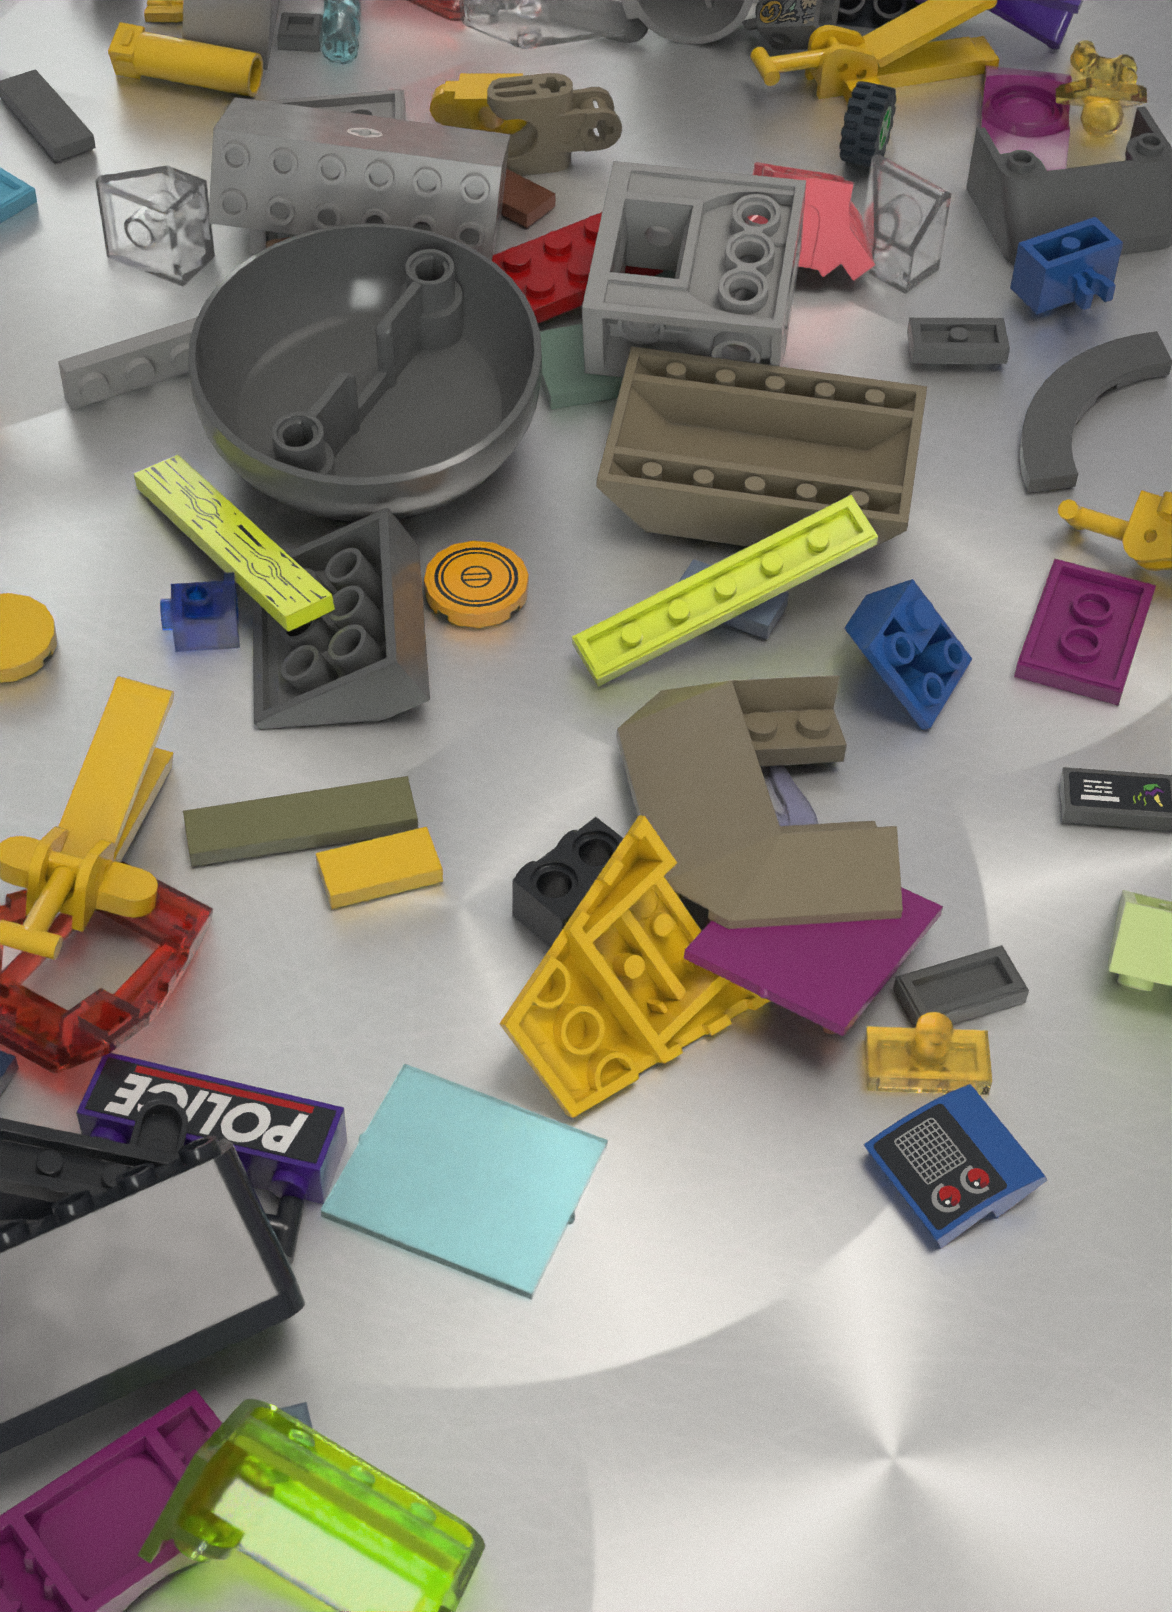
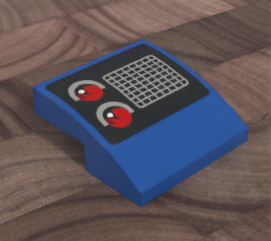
(955, 1163)

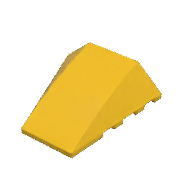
(618, 983)

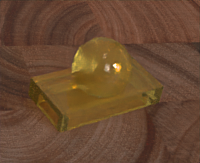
(1101, 103)

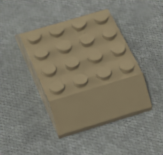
(756, 447)

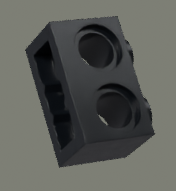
(553, 887)

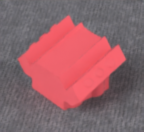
(831, 222)

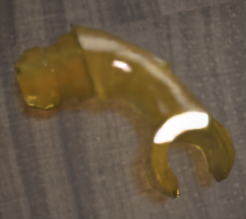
(1092, 65)

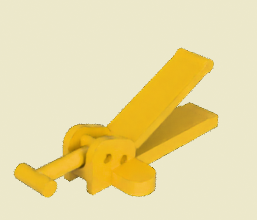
(889, 55)
(1145, 535)
(80, 860)

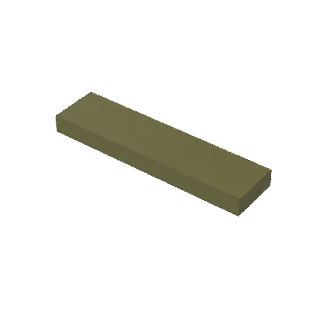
(299, 821)

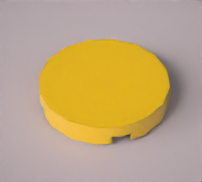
(25, 636)

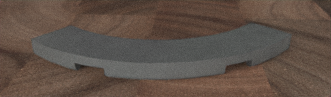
(1073, 390)

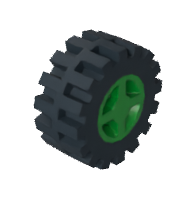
(867, 123)

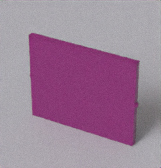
(817, 968)

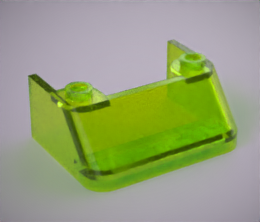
(316, 1518)

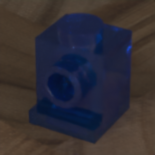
(202, 615)

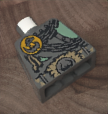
(790, 22)

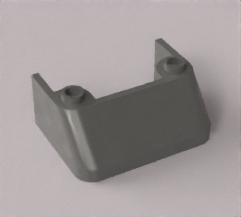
(1027, 201)

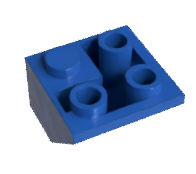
(910, 648)

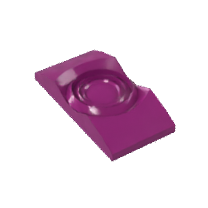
(1024, 115)
(82, 1533)

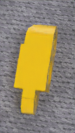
(466, 106)

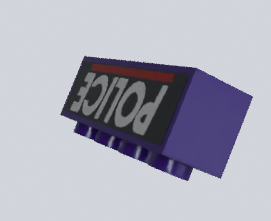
(281, 1138)

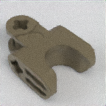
(556, 119)

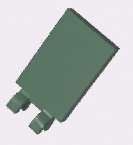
(564, 371)

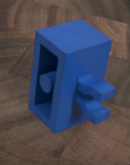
(1067, 266)

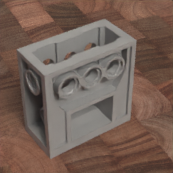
(730, 273)

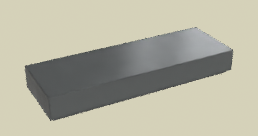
(46, 115)

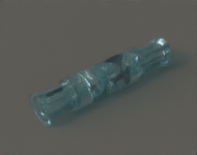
(341, 30)

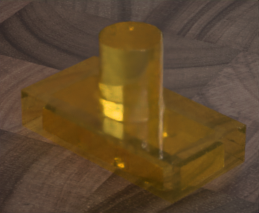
(927, 1057)

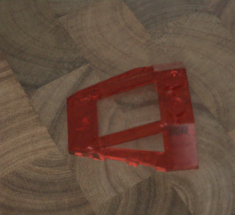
(103, 1021)

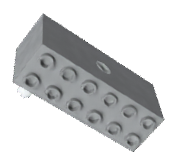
(328, 168)

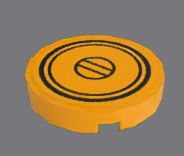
(476, 583)

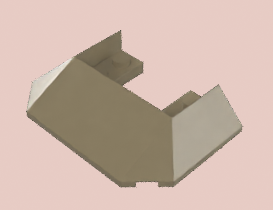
(702, 788)

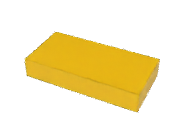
(379, 867)

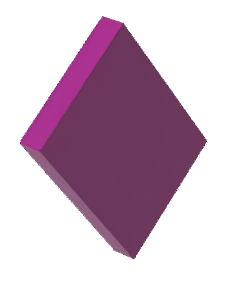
(1085, 631)

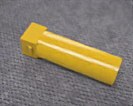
(184, 61)

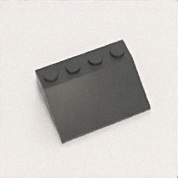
(363, 655)

